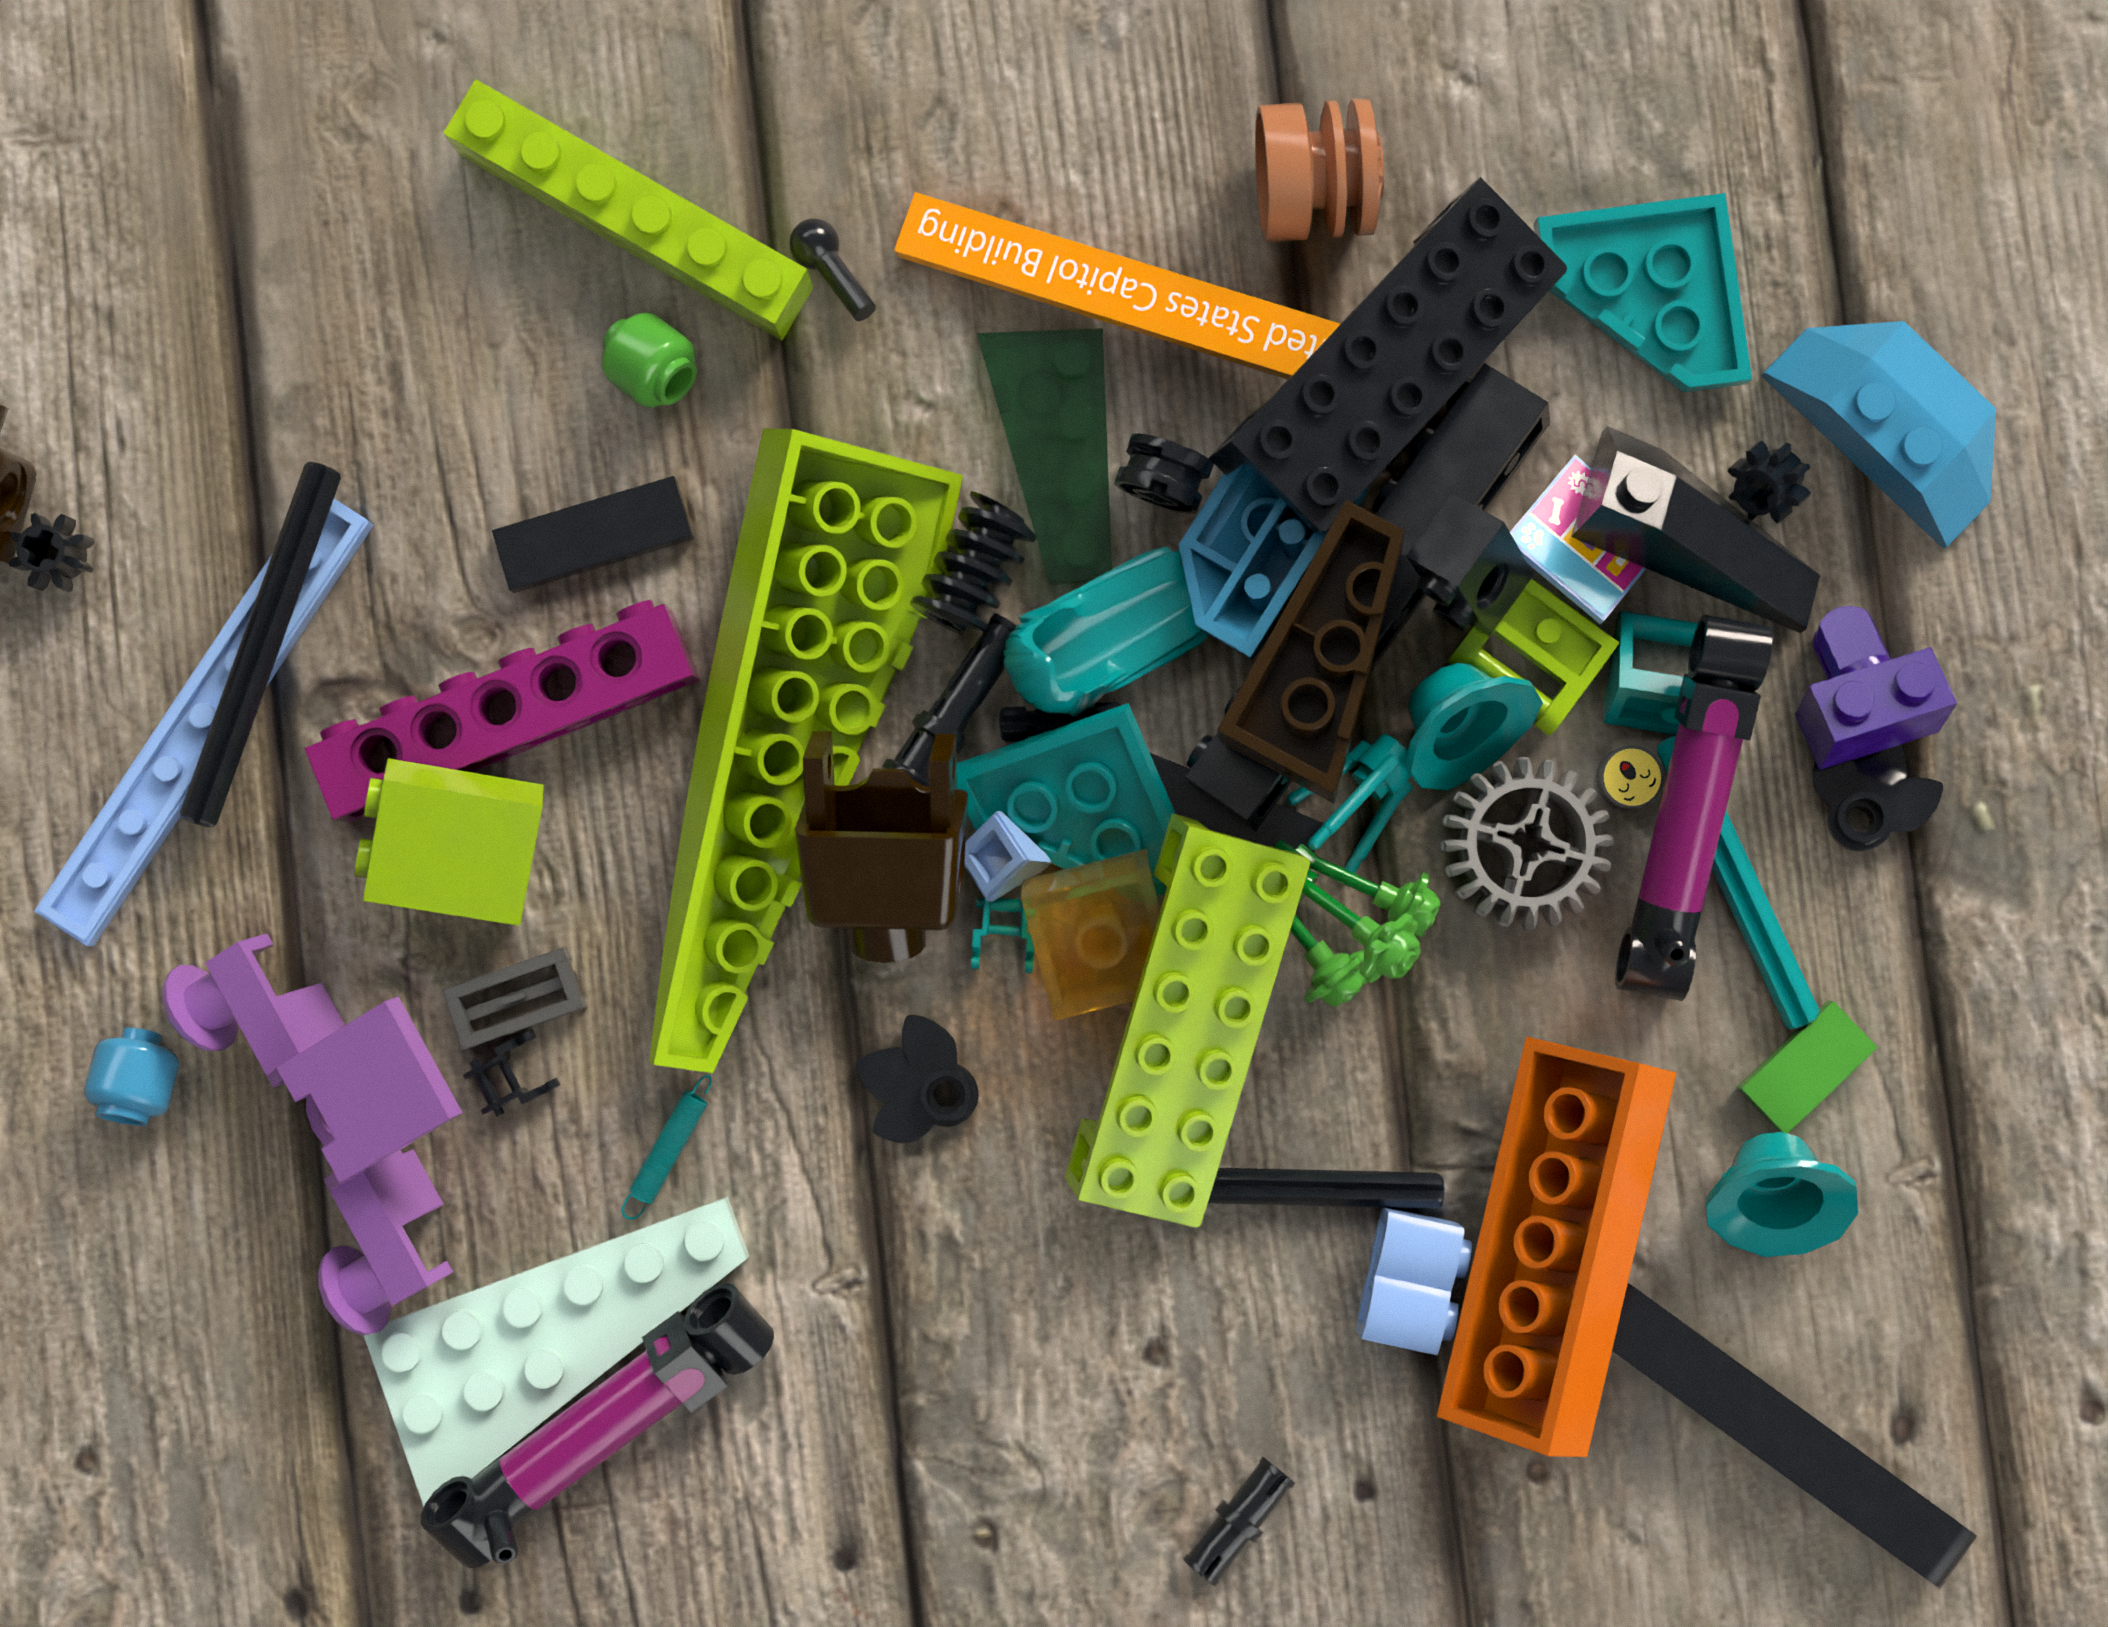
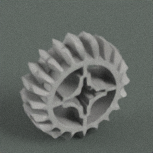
(1535, 814)

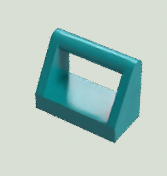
(1640, 696)

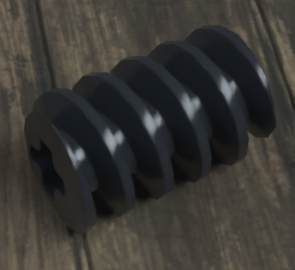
(973, 565)

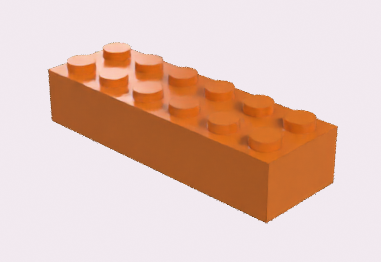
(1556, 1248)

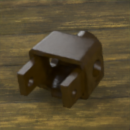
(882, 851)

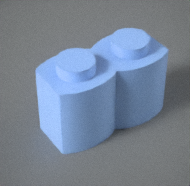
(1412, 1281)

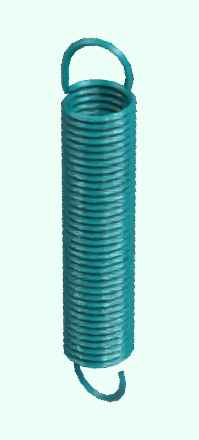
(667, 1147)

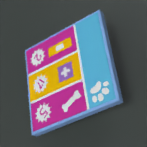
(1579, 570)

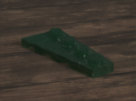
(1056, 430)

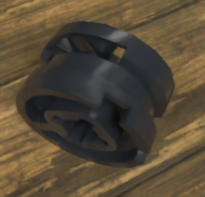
(1164, 473)

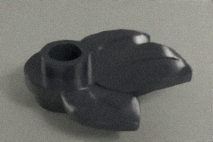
(1879, 789)
(908, 1080)

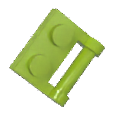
(1553, 640)

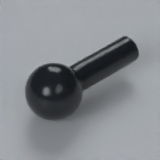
(816, 246)

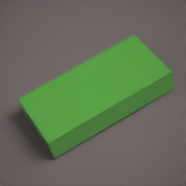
(1806, 1067)

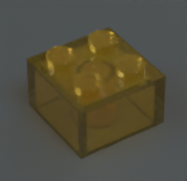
(1092, 931)

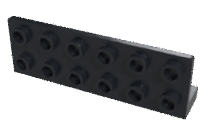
(1396, 357)

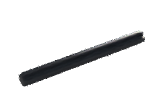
(260, 644)

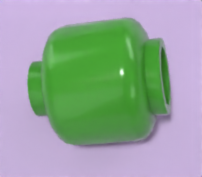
(649, 360)

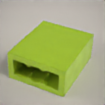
(450, 841)

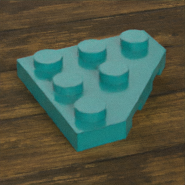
(1658, 285)
(1075, 790)

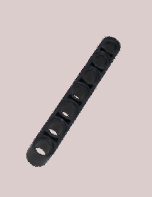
(1789, 1439)

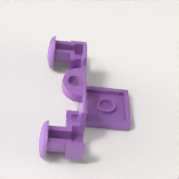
(366, 1099)

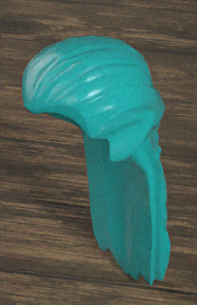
(1103, 634)

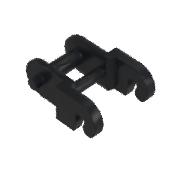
(503, 1054)

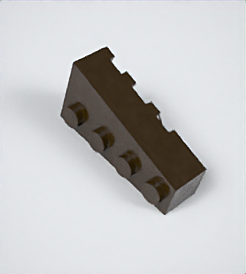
(1314, 668)

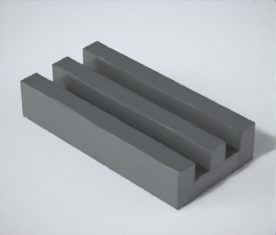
(566, 980)

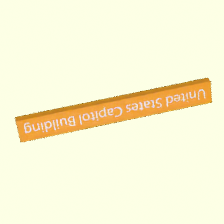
(1109, 287)

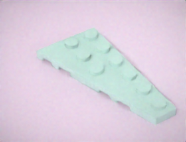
(508, 1355)

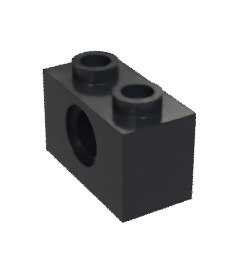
(1469, 566)

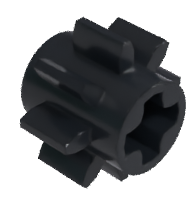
(1769, 481)
(32, 548)

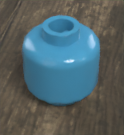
(131, 1077)

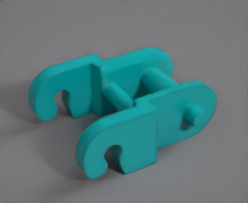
(1005, 905)

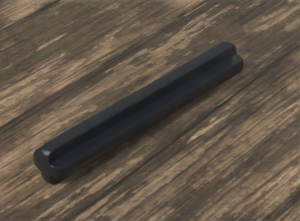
(1328, 1188)

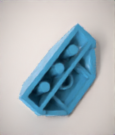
(1896, 418)
(1245, 560)

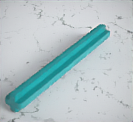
(1757, 922)

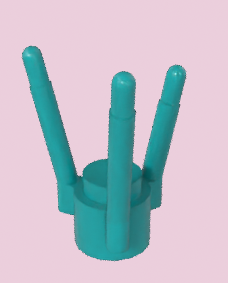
(1378, 774)

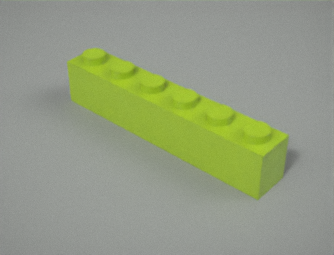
(629, 209)

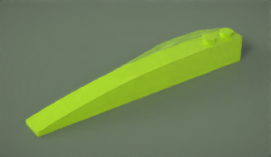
(802, 647)

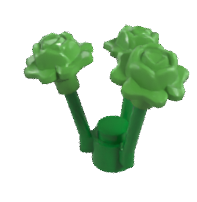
(1388, 947)

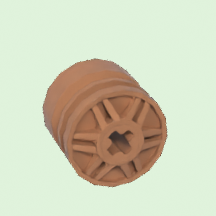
(1317, 169)

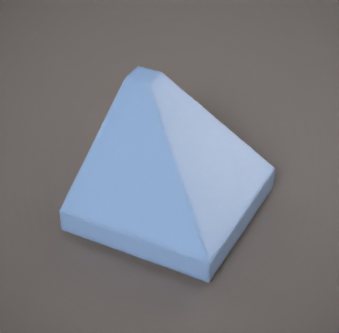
(1002, 857)

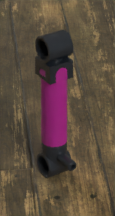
(1714, 717)
(679, 1367)

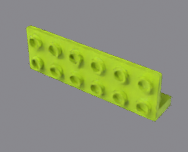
(1190, 1025)

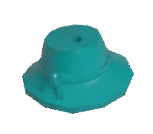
(1465, 723)
(1781, 1198)

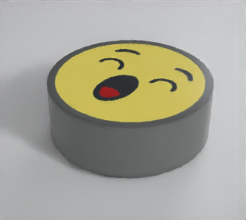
(1630, 777)

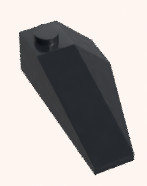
(1676, 525)

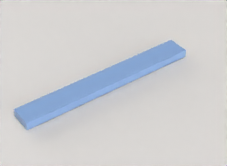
(155, 785)

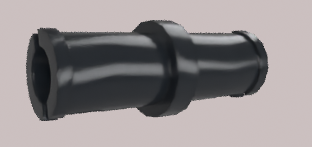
(1238, 1521)

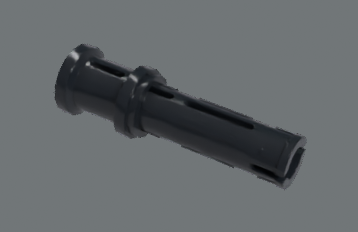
(957, 702)

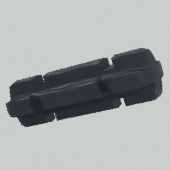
(1017, 723)

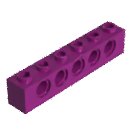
(661, 667)

